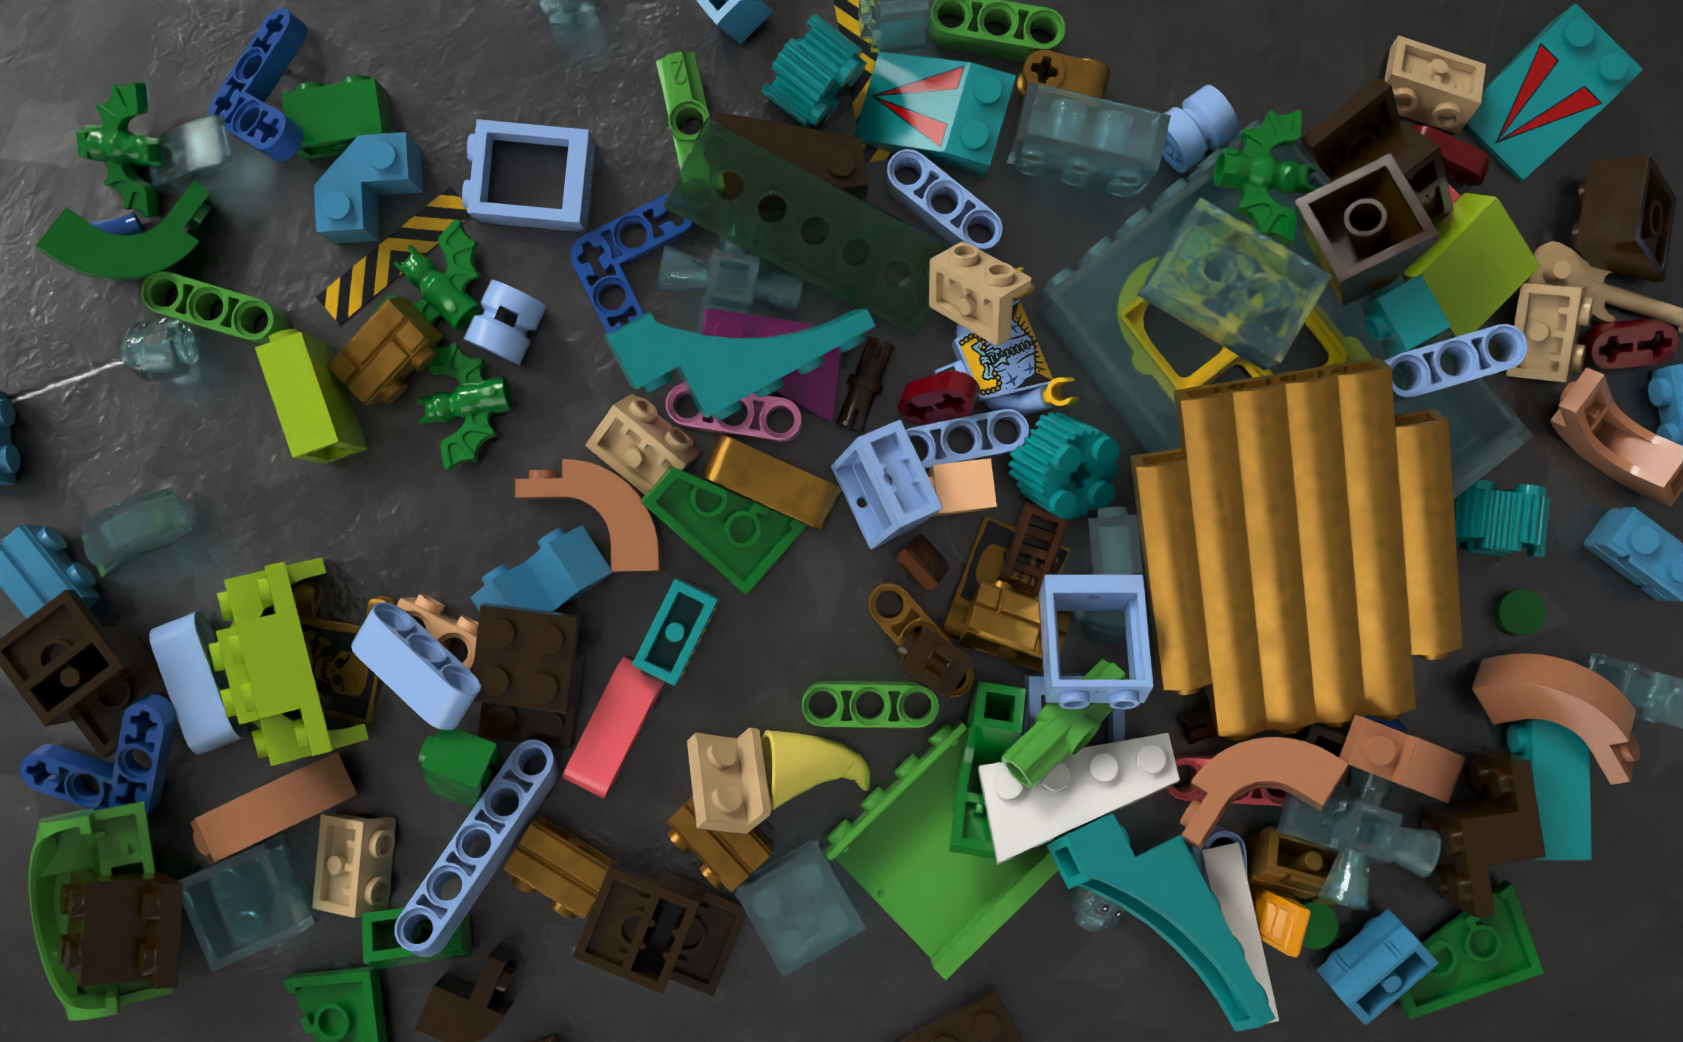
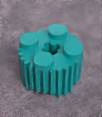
(814, 72)
(1066, 466)
(1502, 521)

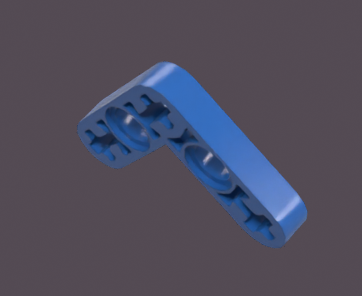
(252, 81)
(619, 256)
(114, 779)

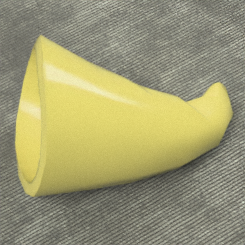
(801, 761)

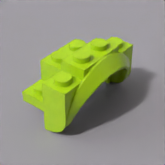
(272, 667)

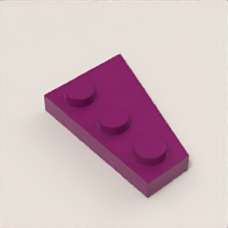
(810, 390)

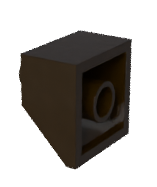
(1626, 217)
(1365, 228)

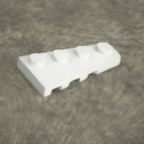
(1074, 792)

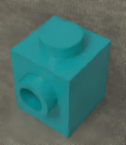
(1404, 315)

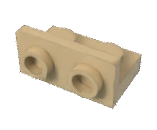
(1434, 84)
(975, 290)
(1552, 323)
(641, 443)
(729, 781)
(353, 864)

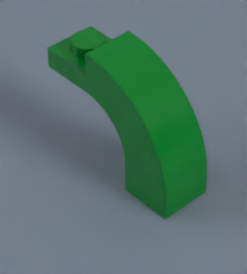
(114, 257)
(991, 730)

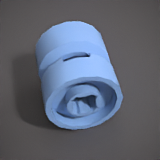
(1203, 124)
(497, 336)

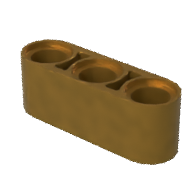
(771, 482)
(909, 617)

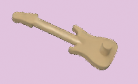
(1566, 268)

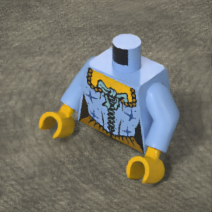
(1010, 373)

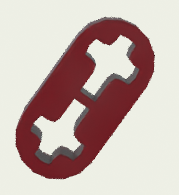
(1461, 160)
(1630, 352)
(939, 398)

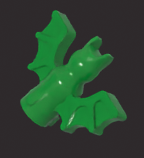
(121, 147)
(1258, 172)
(444, 292)
(471, 400)

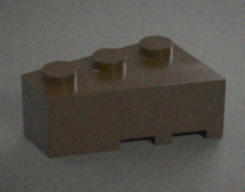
(824, 153)

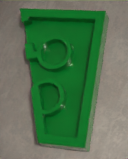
(722, 527)
(1475, 956)
(340, 1004)

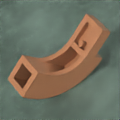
(1617, 444)
(631, 526)
(1566, 694)
(1402, 758)
(1256, 764)
(272, 808)

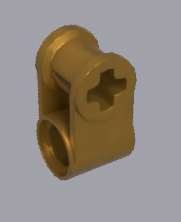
(1065, 73)

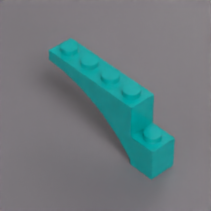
(727, 369)
(1172, 899)

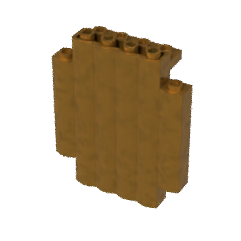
(1299, 548)

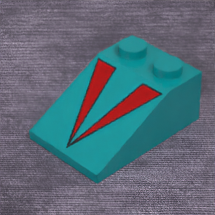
(1550, 92)
(937, 108)

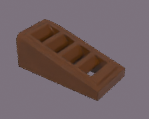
(1017, 545)
(923, 562)

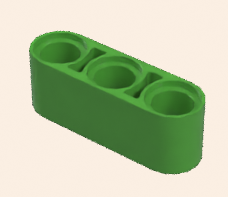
(1016, 17)
(195, 304)
(891, 715)

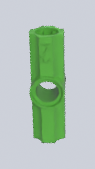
(684, 100)
(1058, 733)

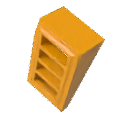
(1280, 919)

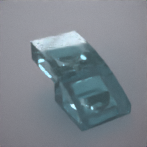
(190, 150)

